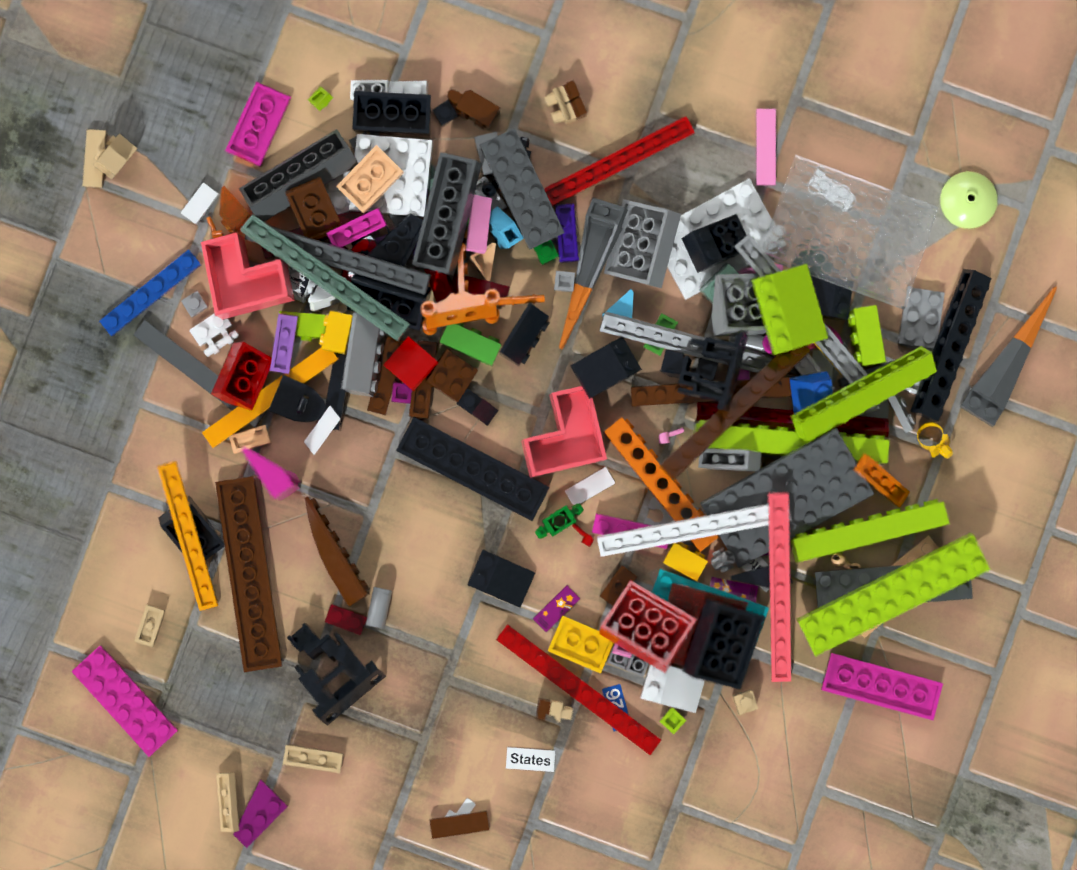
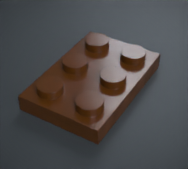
(313, 209)

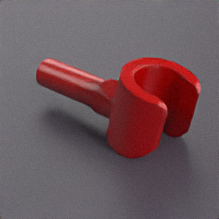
(587, 539)

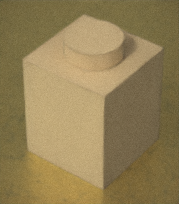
(745, 702)

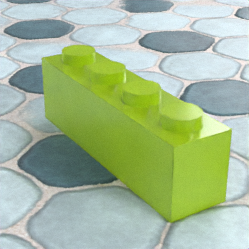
(308, 325)

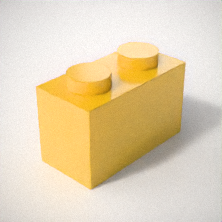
(337, 332)
(685, 561)

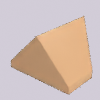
(485, 262)

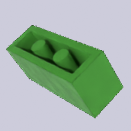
(471, 343)

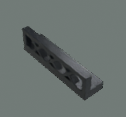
(336, 395)

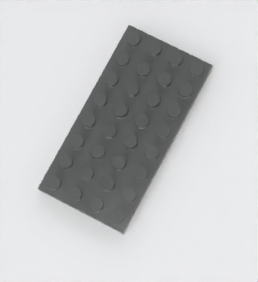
(818, 486)

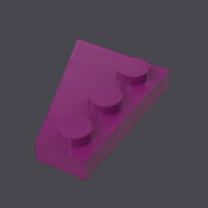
(259, 813)

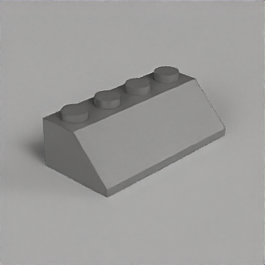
(363, 357)

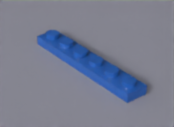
(150, 293)

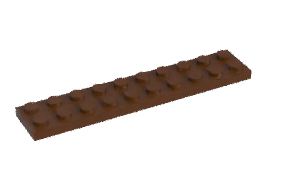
(248, 574)

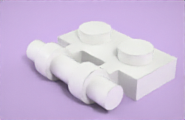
(209, 329)

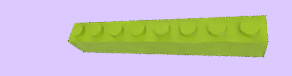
(864, 394)

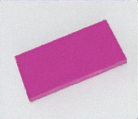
(258, 124)

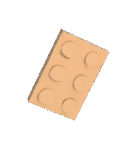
(370, 179)

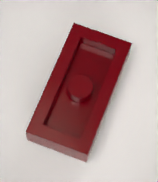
(345, 619)

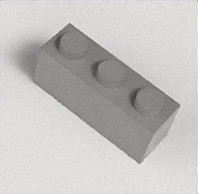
(730, 460)

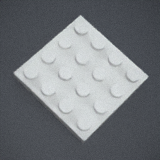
(411, 190)

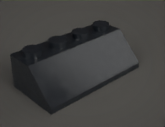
(392, 113)
(399, 300)

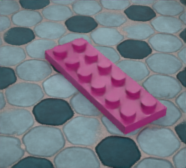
(882, 686)
(124, 701)

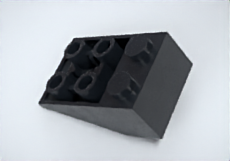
(714, 242)

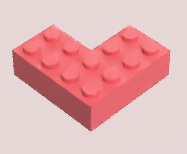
(236, 285)
(575, 442)

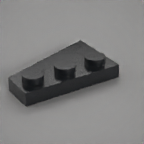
(399, 242)

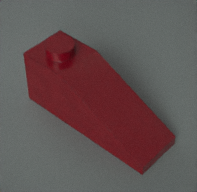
(479, 286)

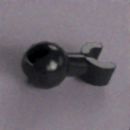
(489, 189)

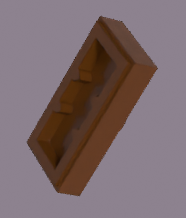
(617, 585)

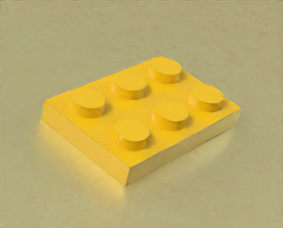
(580, 644)

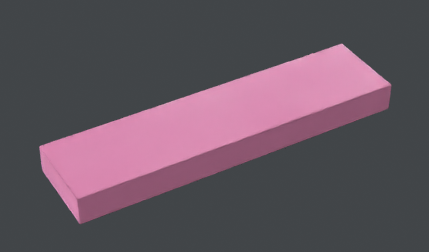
(765, 147)

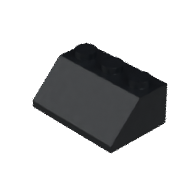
(524, 335)

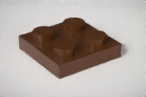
(451, 375)

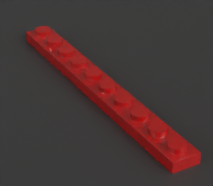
(619, 161)
(578, 689)

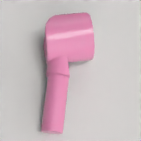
(664, 437)

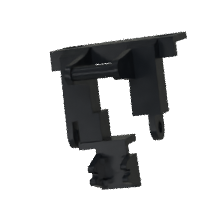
(678, 366)
(348, 662)

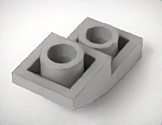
(634, 664)

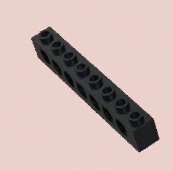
(951, 334)

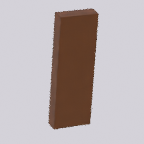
(459, 824)

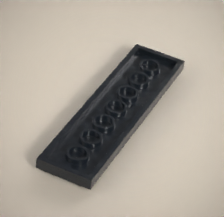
(472, 469)

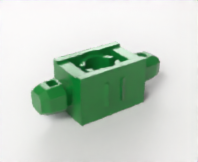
(542, 532)

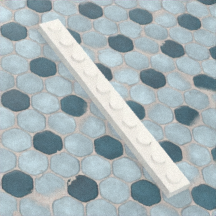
(684, 530)

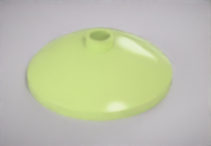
(959, 209)

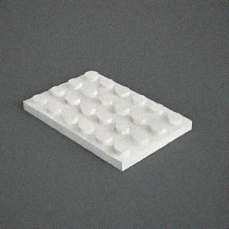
(738, 200)

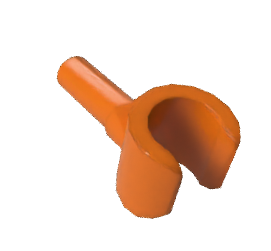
(215, 234)

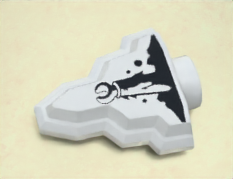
(301, 285)

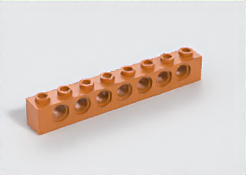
(614, 434)

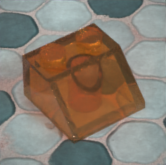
(232, 212)

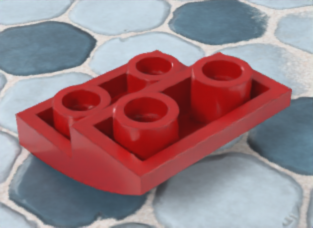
(410, 363)

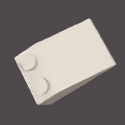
(672, 688)

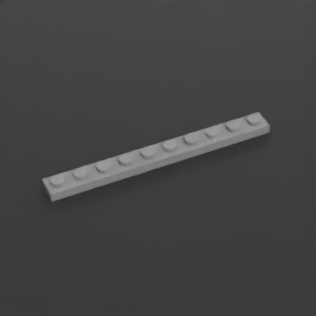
(672, 340)
(831, 346)

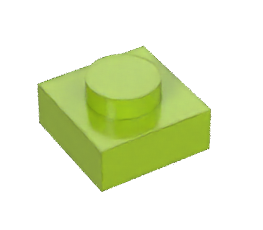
(320, 99)
(672, 720)

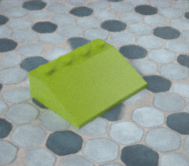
(789, 309)

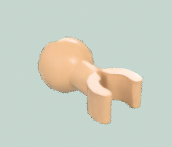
(841, 561)

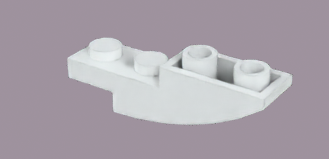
(386, 86)

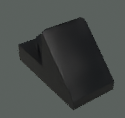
(477, 407)

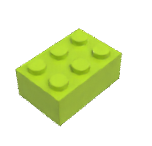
(866, 336)

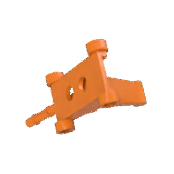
(468, 307)

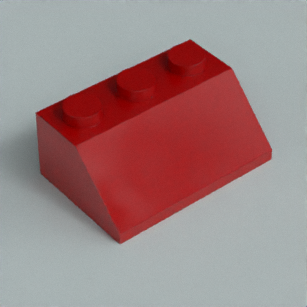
(242, 376)

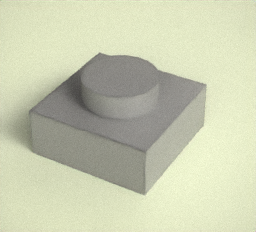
(564, 281)
(194, 304)

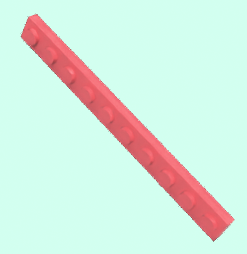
(779, 587)

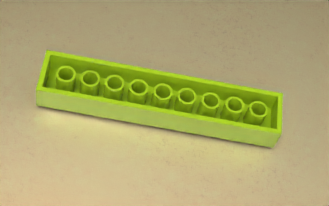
(782, 442)
(893, 594)

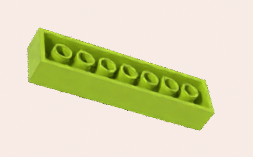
(867, 532)

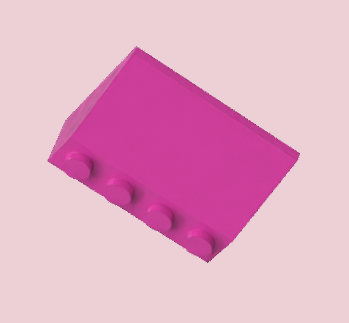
(275, 478)

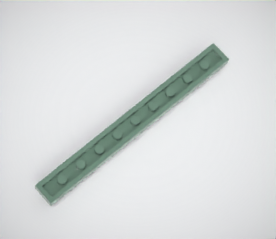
(325, 277)

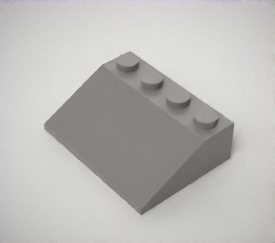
(643, 244)
(736, 306)

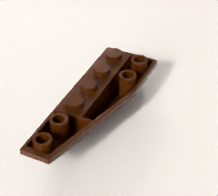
(334, 557)

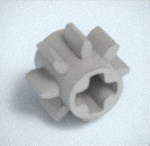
(722, 560)

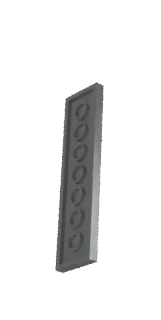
(837, 583)

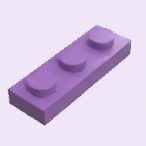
(284, 343)

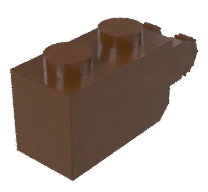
(474, 107)

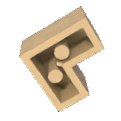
(115, 156)

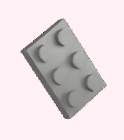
(921, 318)

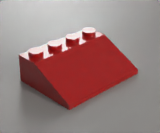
(647, 626)

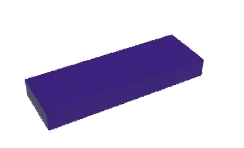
(568, 240)

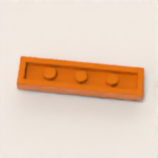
(881, 480)

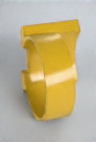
(941, 448)

